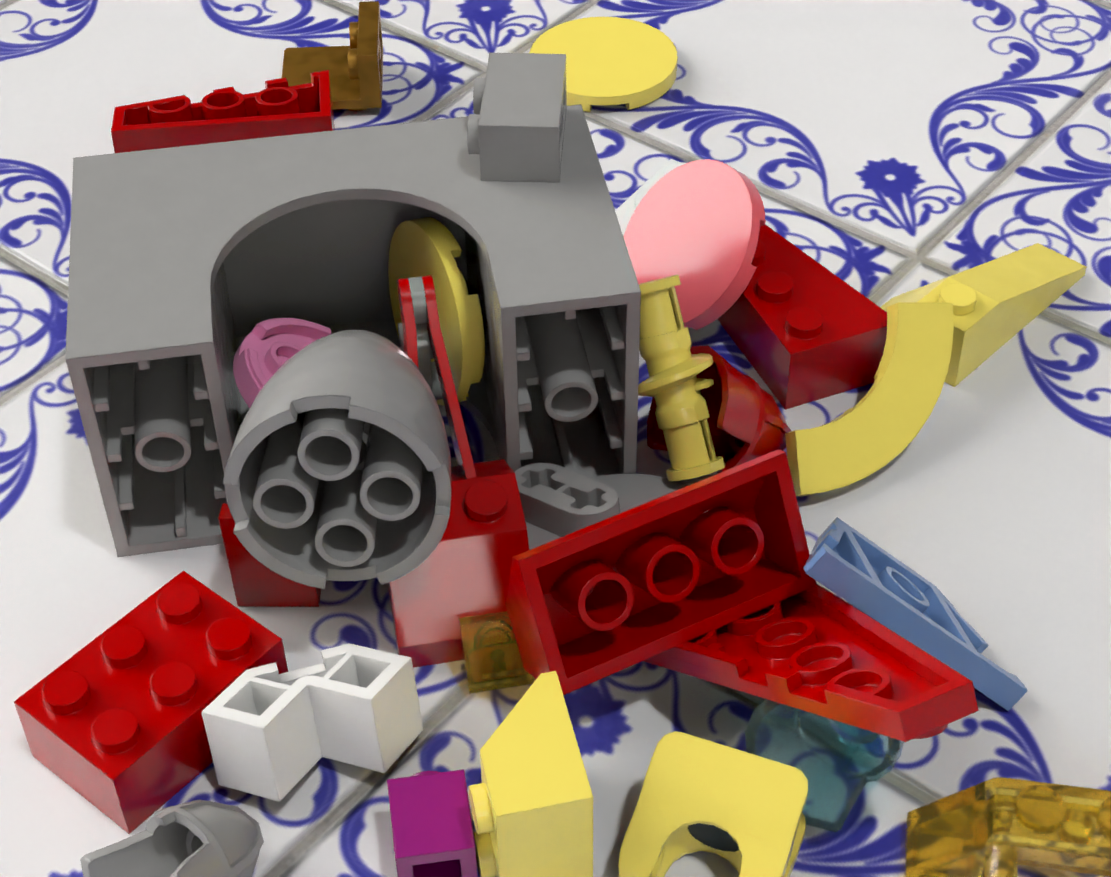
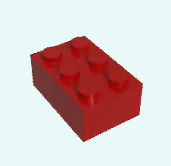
(128, 706)

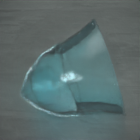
(830, 754)

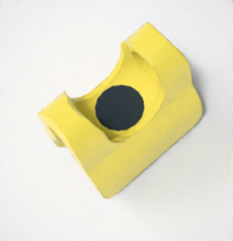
(715, 803)

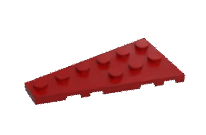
(830, 663)

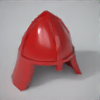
(741, 418)

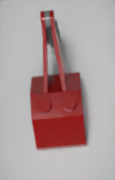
(486, 519)

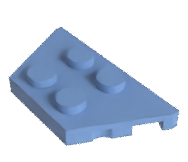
(908, 606)

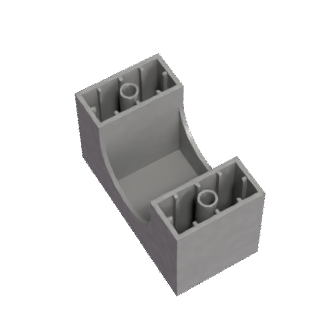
(209, 239)

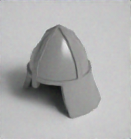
(184, 841)

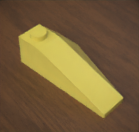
(996, 301)

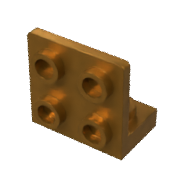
(353, 69)

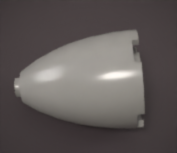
(341, 465)

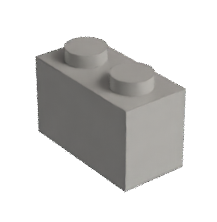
(519, 117)

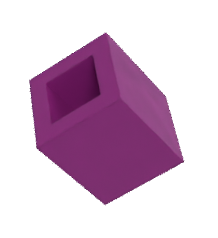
(432, 825)

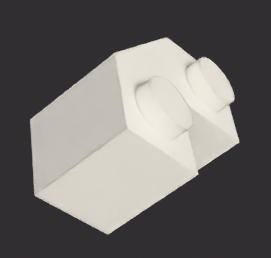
(278, 726)

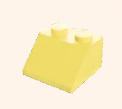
(534, 792)

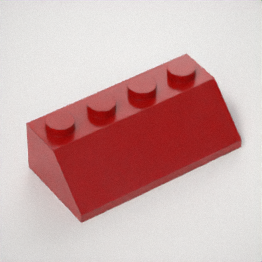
(659, 574)

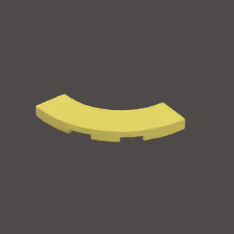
(892, 410)

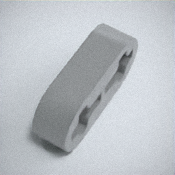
(563, 499)

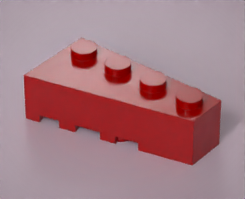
(804, 325)

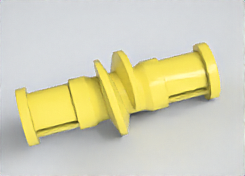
(674, 383)

